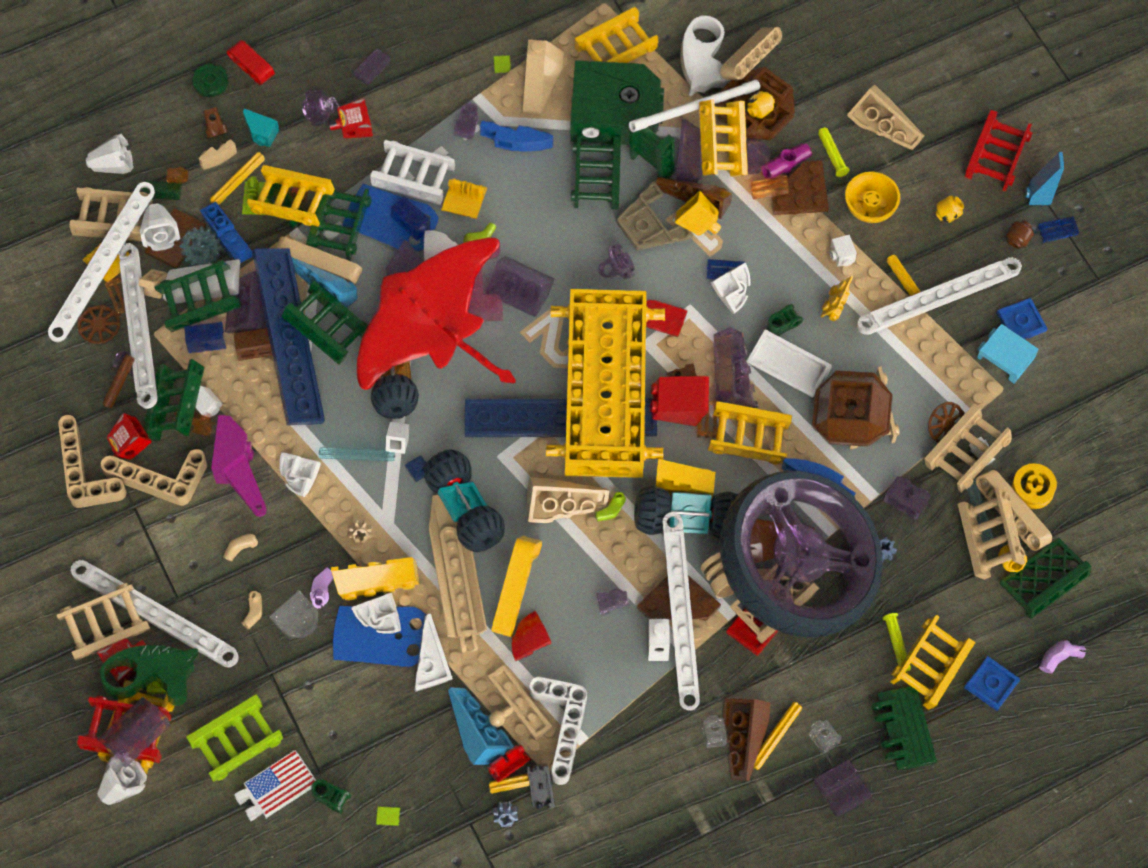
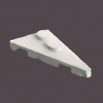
(432, 663)

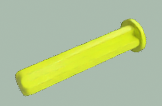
(835, 157)
(896, 638)

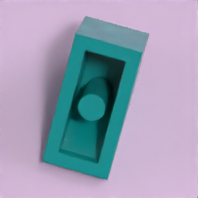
(261, 128)

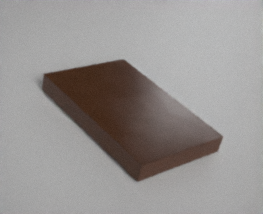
(173, 255)

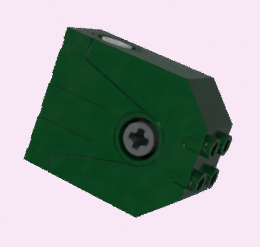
(609, 96)

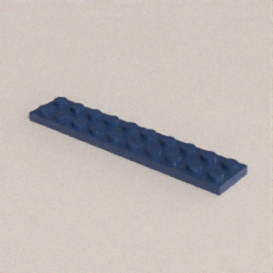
(289, 346)
(527, 418)

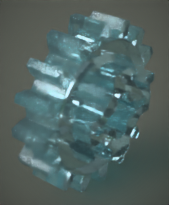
(203, 239)

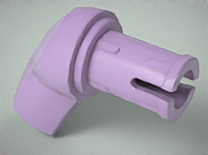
(319, 591)
(1058, 653)

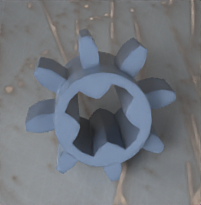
(887, 544)
(505, 814)

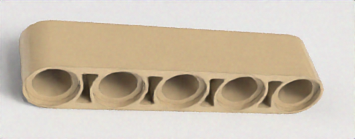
(751, 53)
(335, 265)
(1028, 525)

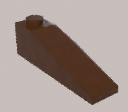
(686, 190)
(763, 540)
(746, 728)

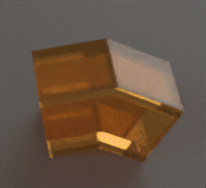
(177, 175)

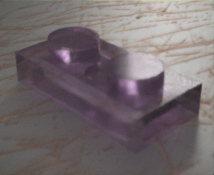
(372, 66)

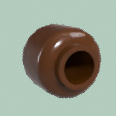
(1020, 234)

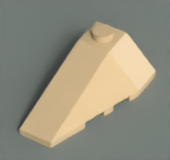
(542, 70)
(882, 116)
(557, 499)

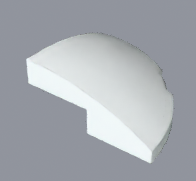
(435, 243)
(732, 287)
(298, 472)
(379, 614)

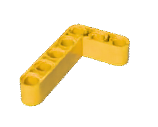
(523, 554)

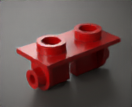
(504, 767)

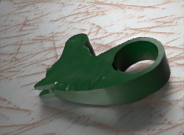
(152, 663)

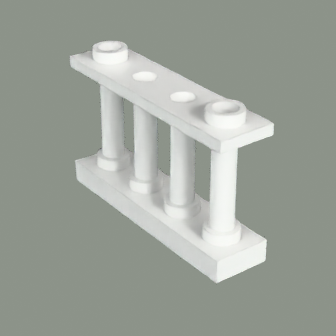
(412, 188)

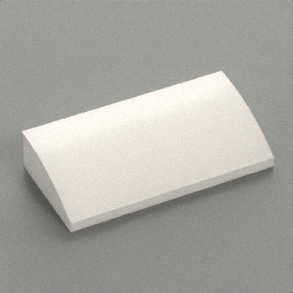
(231, 277)
(789, 363)

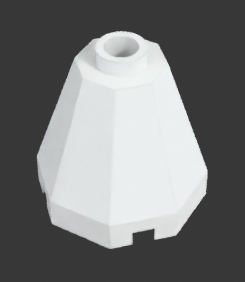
(111, 156)
(158, 228)
(121, 782)

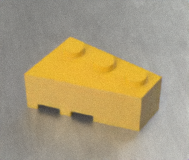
(684, 478)

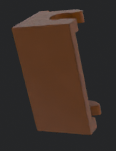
(252, 344)

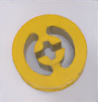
(1037, 476)

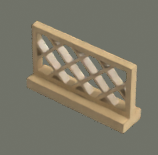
(800, 598)

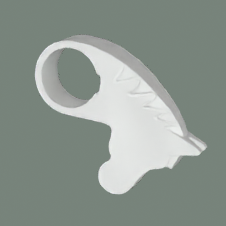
(697, 57)

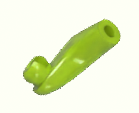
(487, 232)
(613, 509)

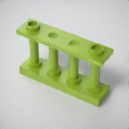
(234, 718)

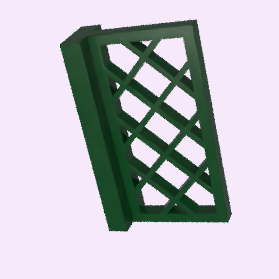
(1059, 586)

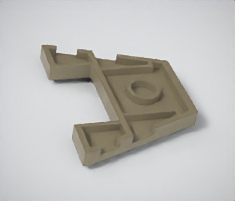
(643, 225)

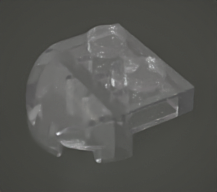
(296, 616)

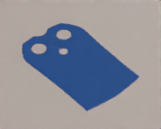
(378, 220)
(363, 644)

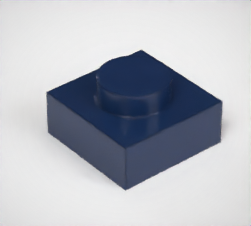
(416, 468)

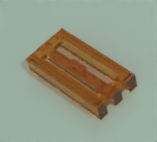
(765, 188)
(114, 282)
(707, 433)

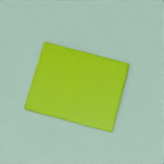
(502, 64)
(388, 816)

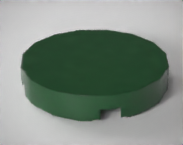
(210, 80)

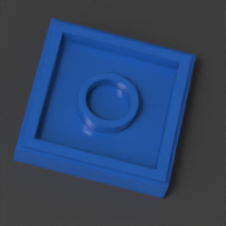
(1022, 319)
(992, 683)

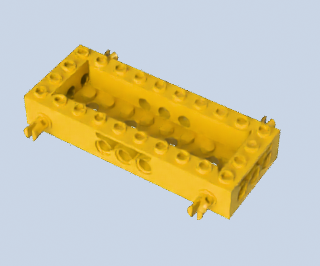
(586, 447)

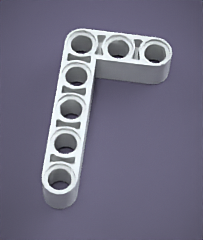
(568, 724)

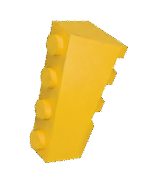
(376, 578)

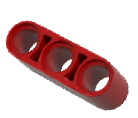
(250, 62)

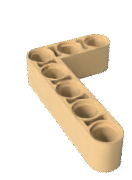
(77, 469)
(158, 480)

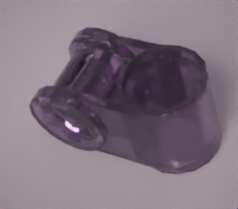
(467, 121)

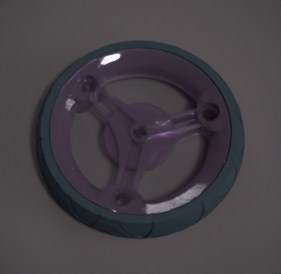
(801, 553)

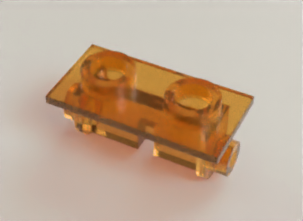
(202, 425)

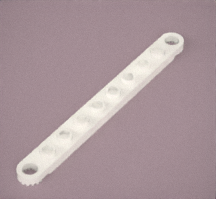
(101, 262)
(938, 295)
(137, 326)
(681, 611)
(158, 615)

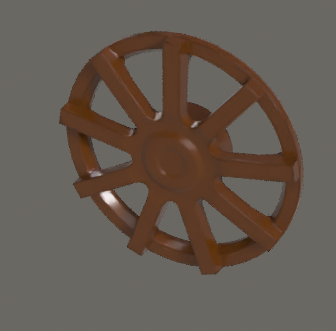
(98, 324)
(945, 421)

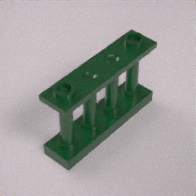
(652, 148)
(613, 164)
(324, 209)
(210, 308)
(314, 333)
(185, 410)

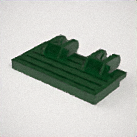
(907, 728)

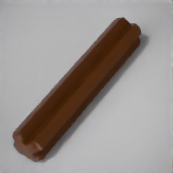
(118, 381)

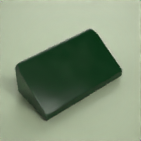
(165, 190)

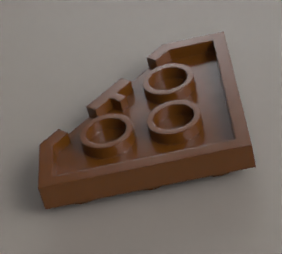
(806, 191)
(657, 602)

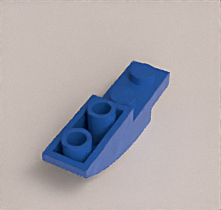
(523, 139)
(225, 231)
(807, 466)

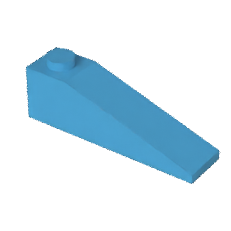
(1045, 182)
(338, 287)
(479, 738)

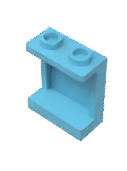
(1008, 352)

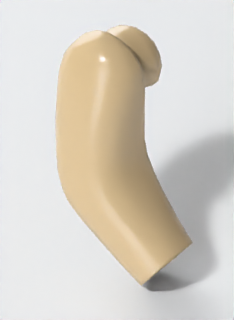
(239, 544)
(255, 611)

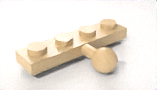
(518, 703)

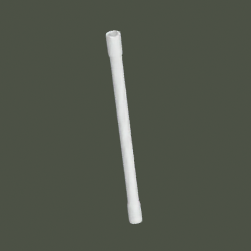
(644, 122)

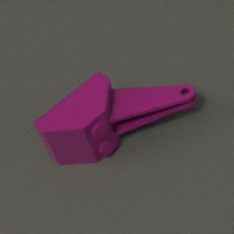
(232, 461)

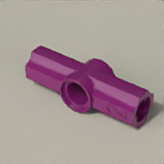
(786, 161)

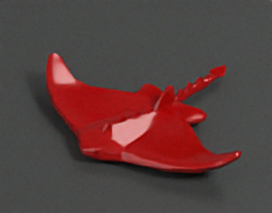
(427, 314)

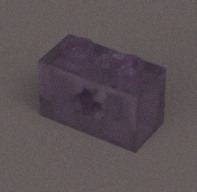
(898, 493)

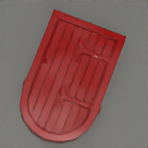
(673, 318)

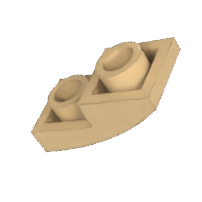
(213, 158)

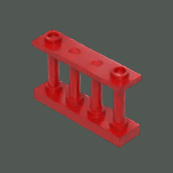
(987, 138)
(89, 741)

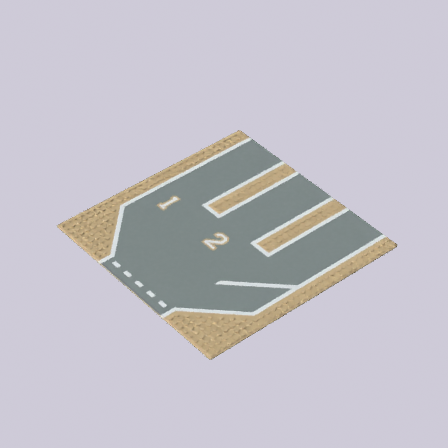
(543, 230)

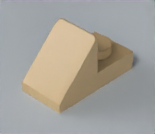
(150, 280)

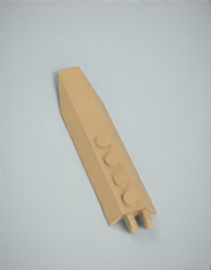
(456, 578)

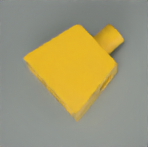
(698, 215)

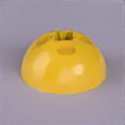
(872, 197)

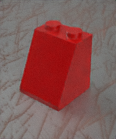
(680, 399)

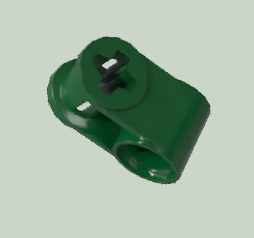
(785, 318)
(334, 796)

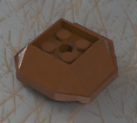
(783, 109)
(852, 426)

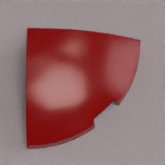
(529, 637)

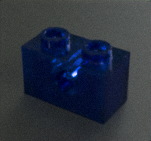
(410, 218)
(205, 337)

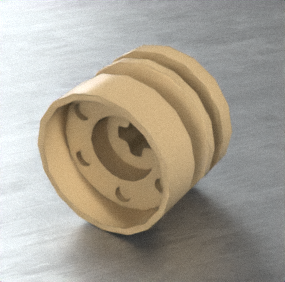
(714, 572)

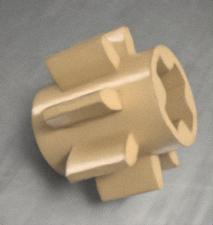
(355, 531)

